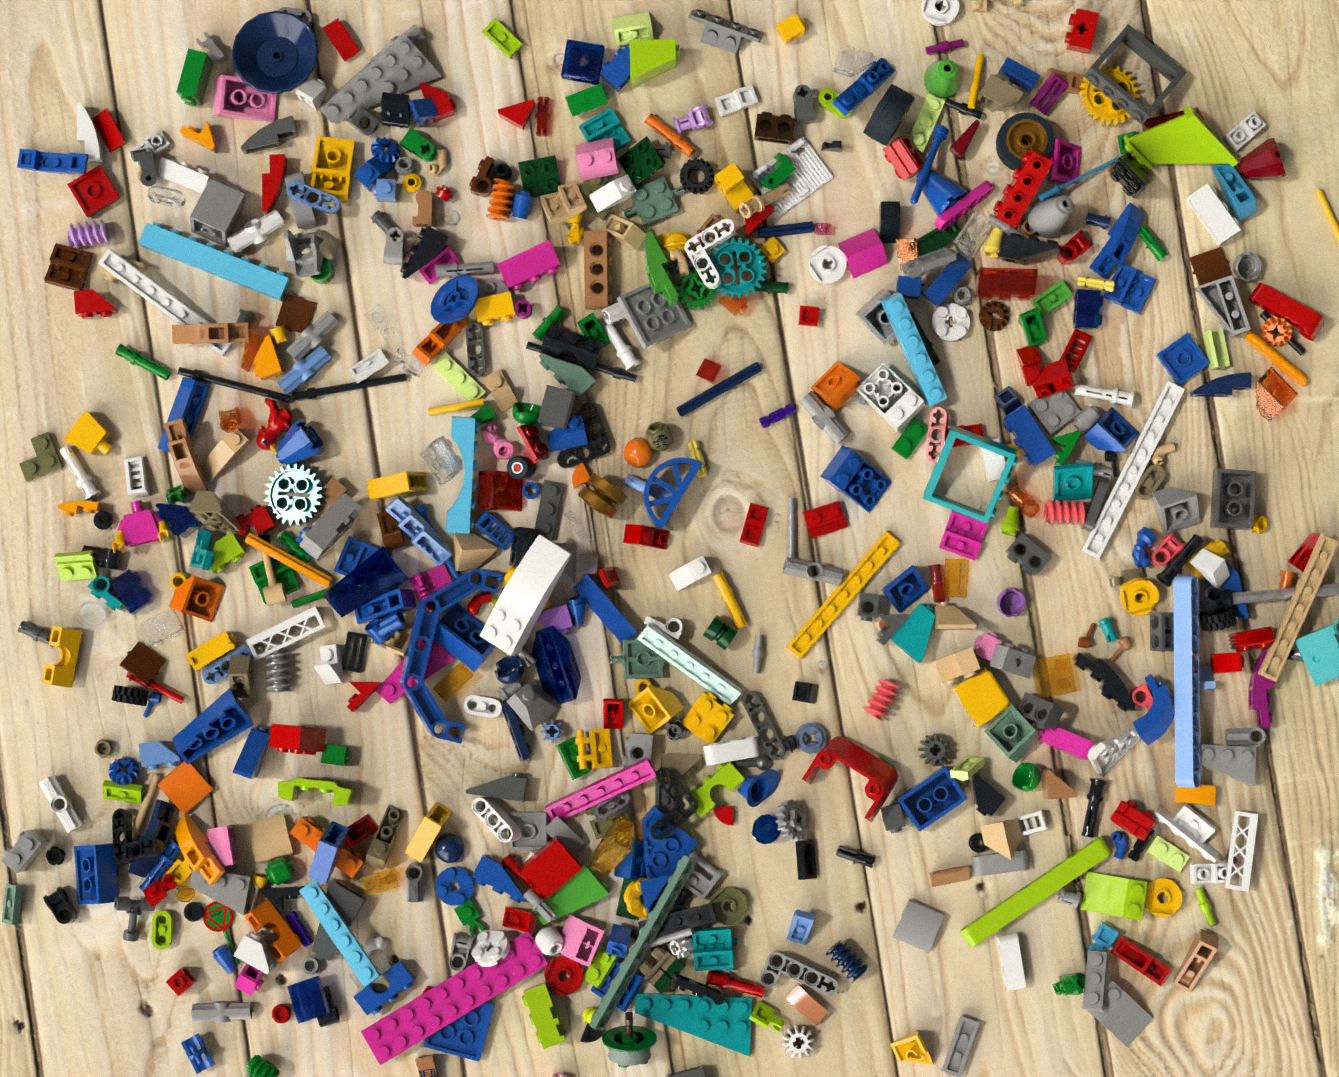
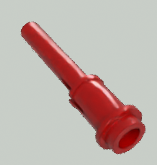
(158, 687)
(515, 868)

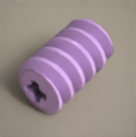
(88, 234)

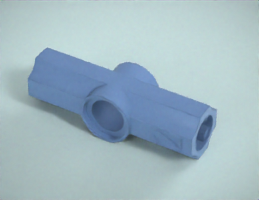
(304, 370)

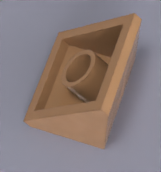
(1054, 787)

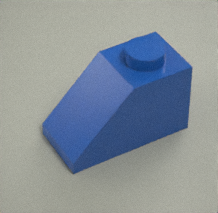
(371, 171)
(567, 438)

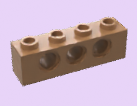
(592, 240)

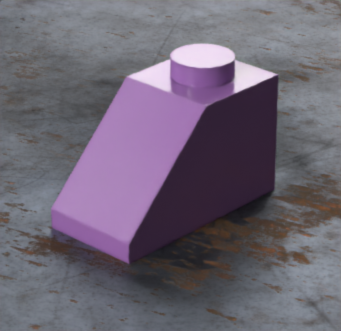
(558, 617)

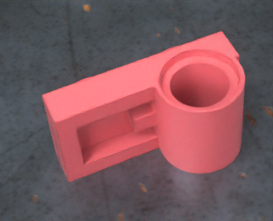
(1148, 700)

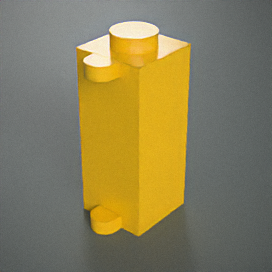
(212, 650)

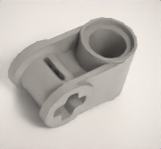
(394, 249)
(460, 950)

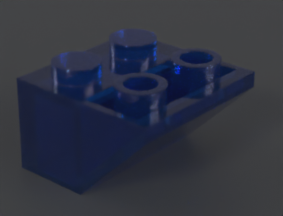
(181, 520)

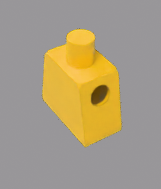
(89, 435)

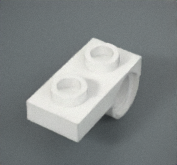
(664, 627)

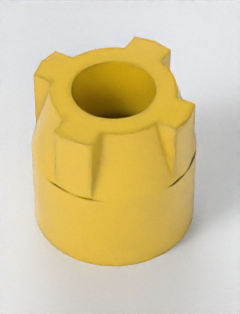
(278, 334)

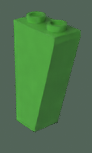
(576, 893)

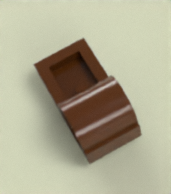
(484, 167)
(391, 533)

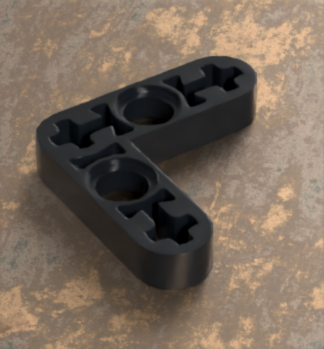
(591, 446)
(679, 808)
(125, 850)

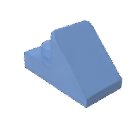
(800, 926)

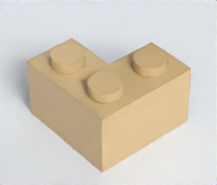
(956, 665)

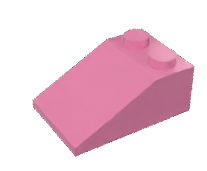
(240, 101)

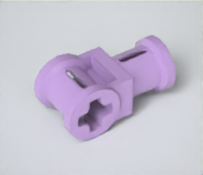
(693, 119)

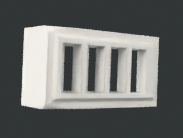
(143, 485)
(1044, 824)

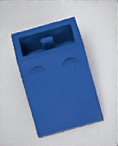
(855, 478)

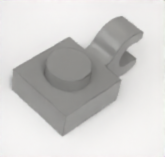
(214, 51)

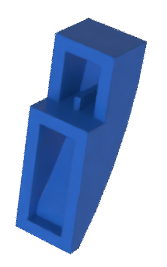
(947, 280)

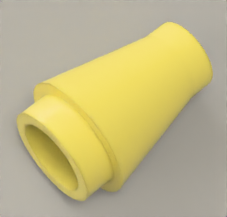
(993, 244)

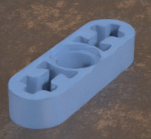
(328, 198)
(212, 667)

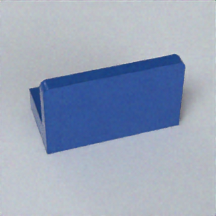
(1018, 75)
(633, 864)

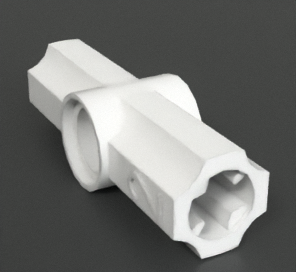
(255, 231)
(54, 792)

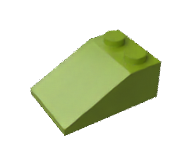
(1114, 895)

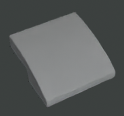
(918, 925)

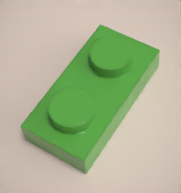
(1052, 298)

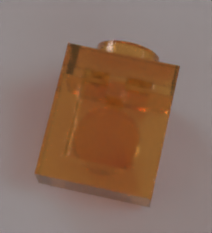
(734, 306)

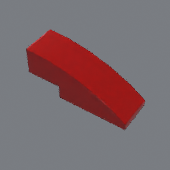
(273, 182)
(1141, 961)

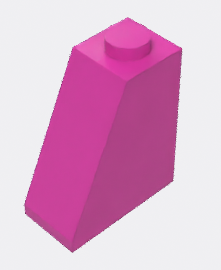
(1066, 742)

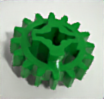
(687, 292)

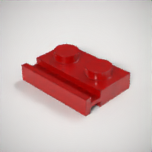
(825, 519)

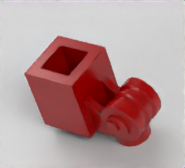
(259, 518)

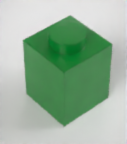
(336, 755)

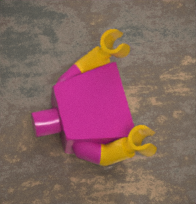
(140, 528)

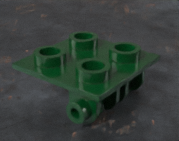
(641, 161)
(540, 175)

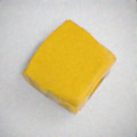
(982, 696)

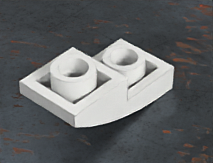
(1244, 131)
(156, 143)
(1208, 873)

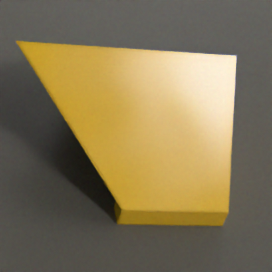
(911, 1049)

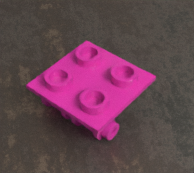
(429, 581)

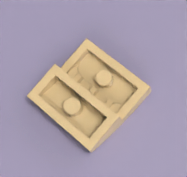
(563, 204)
(270, 838)

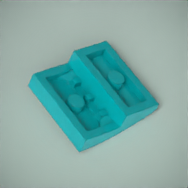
(605, 126)
(712, 949)

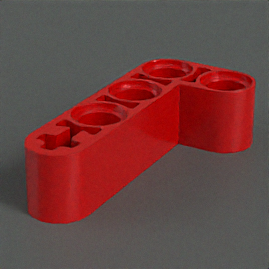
(1282, 306)

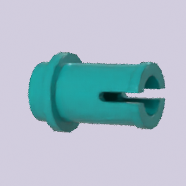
(1108, 629)

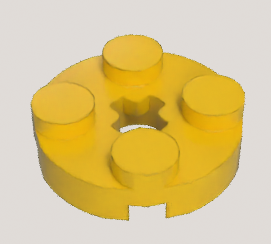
(1131, 589)
(633, 900)
(1169, 906)

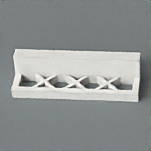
(282, 627)
(1247, 854)

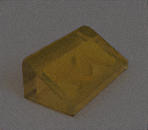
(956, 578)
(453, 682)

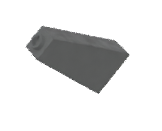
(348, 905)

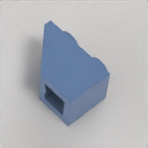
(157, 753)

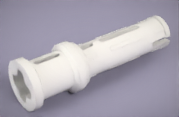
(623, 350)
(1114, 398)
(83, 480)

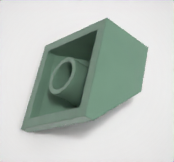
(1012, 733)

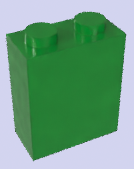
(194, 77)

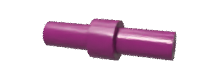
(944, 46)

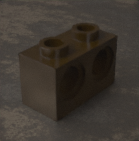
(774, 134)

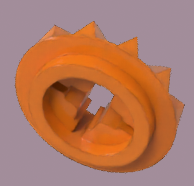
(1283, 327)

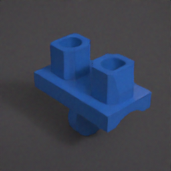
(197, 1053)

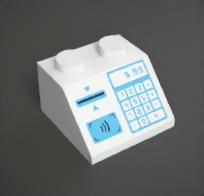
(255, 952)

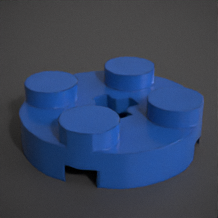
(451, 875)

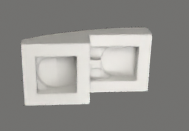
(736, 101)

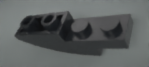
(1112, 685)

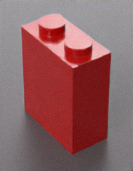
(550, 867)

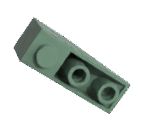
(572, 375)

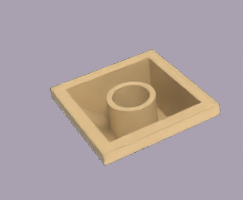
(951, 618)

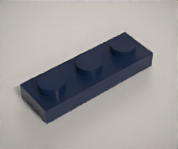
(517, 733)

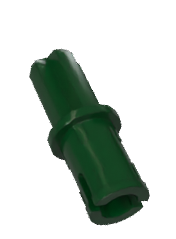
(773, 286)

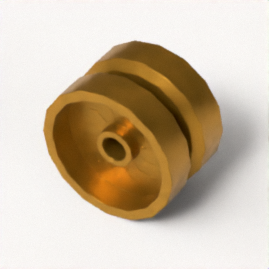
(601, 497)

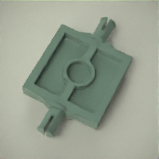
(654, 201)
(639, 661)

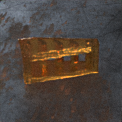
(250, 350)

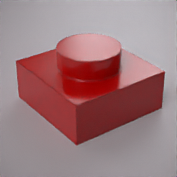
(808, 316)

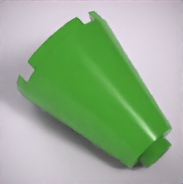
(943, 78)

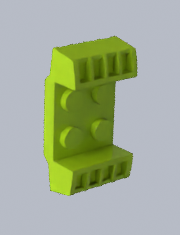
(289, 789)

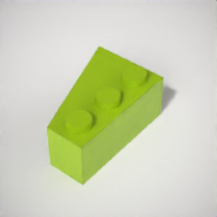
(544, 1015)

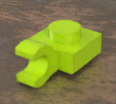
(764, 1015)

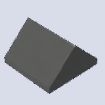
(556, 407)

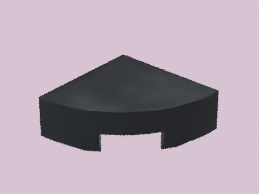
(835, 146)
(591, 1034)

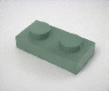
(12, 904)

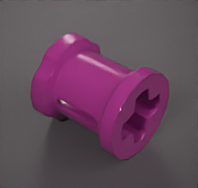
(523, 303)

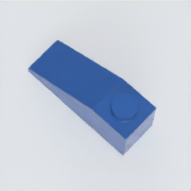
(386, 604)

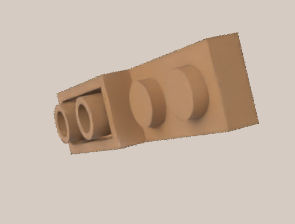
(210, 333)
(184, 458)

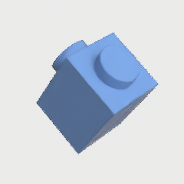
(386, 190)

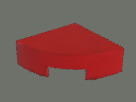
(724, 814)

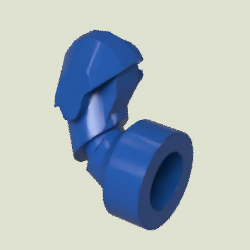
(1145, 538)

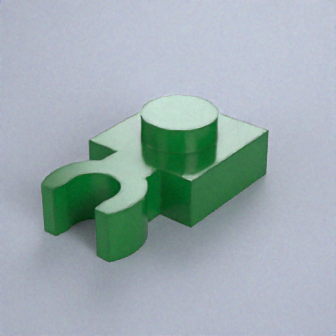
(176, 494)
(467, 914)

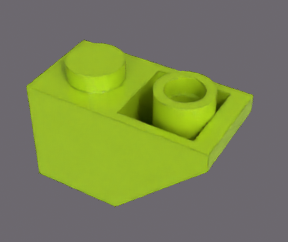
(226, 551)

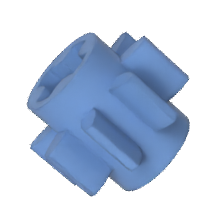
(556, 735)

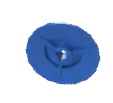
(455, 299)

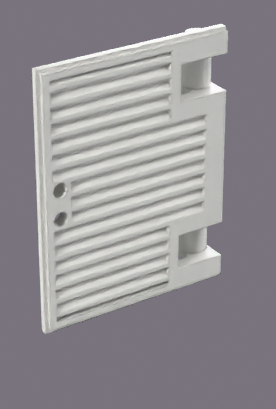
(808, 176)

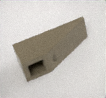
(385, 837)

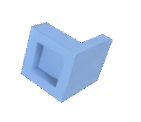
(1206, 678)

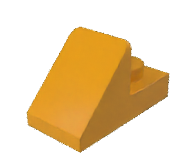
(204, 139)

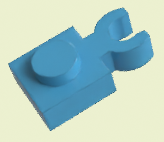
(1103, 936)

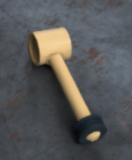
(274, 592)

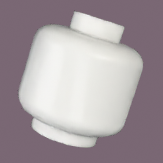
(549, 941)

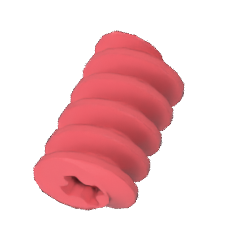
(1064, 511)
(881, 698)

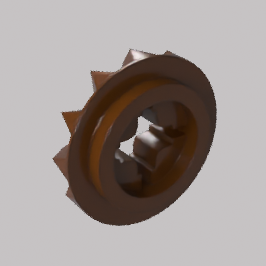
(985, 318)

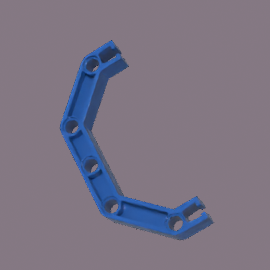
(417, 659)

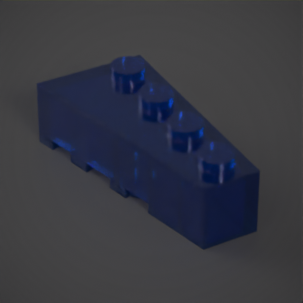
(366, 582)

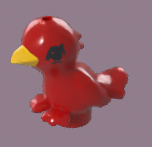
(277, 422)

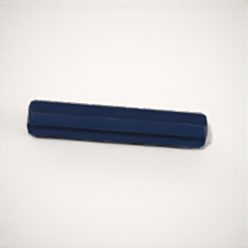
(786, 229)

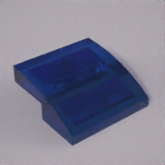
(308, 999)

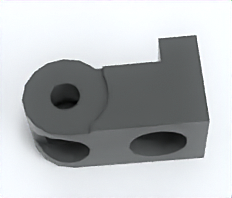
(147, 170)

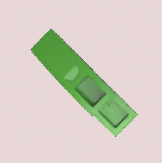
(656, 268)

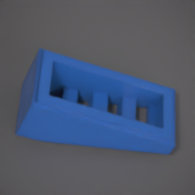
(481, 521)

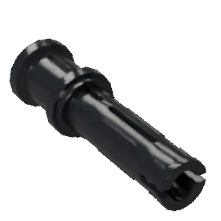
(1175, 567)
(1094, 797)

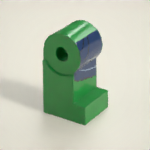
(777, 172)

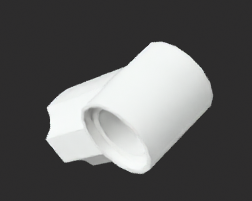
(613, 314)

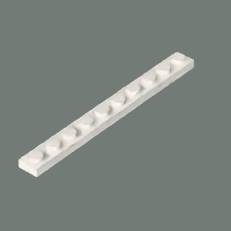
(1133, 470)

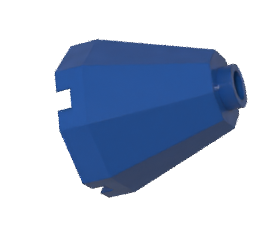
(299, 444)

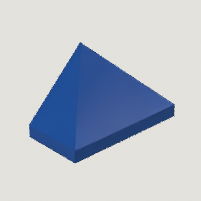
(651, 890)

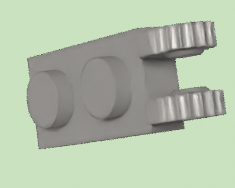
(928, 262)

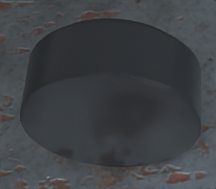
(193, 911)

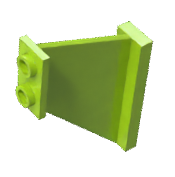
(1180, 141)

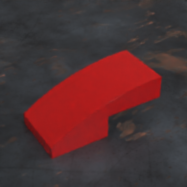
(341, 39)
(754, 525)

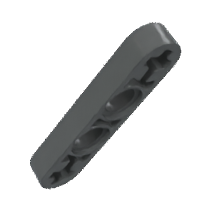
(760, 726)

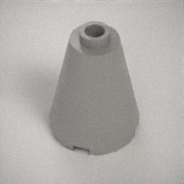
(1050, 215)

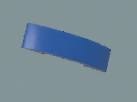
(52, 162)

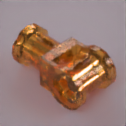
(230, 419)
(1021, 500)

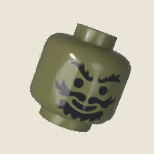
(659, 436)

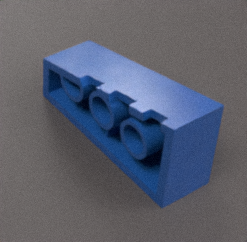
(213, 727)

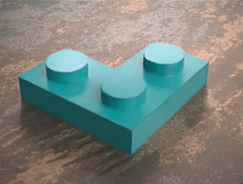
(201, 556)

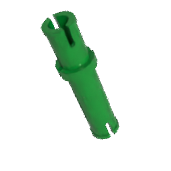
(140, 360)

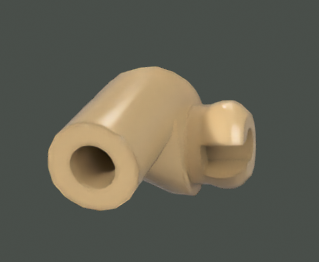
(440, 165)
(682, 261)

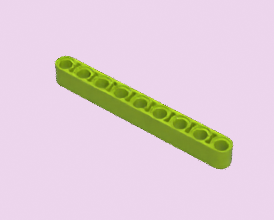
(1036, 891)

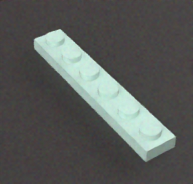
(689, 664)

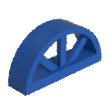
(677, 493)

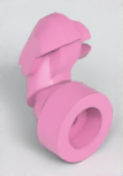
(501, 447)

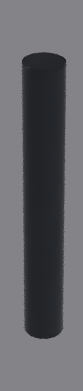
(1292, 342)

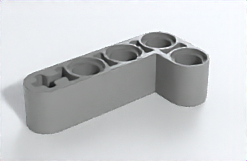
(801, 976)

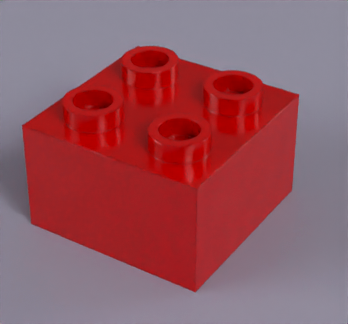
(297, 739)

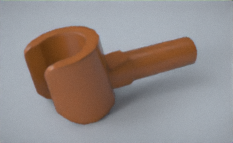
(1084, 642)

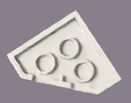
(1111, 750)

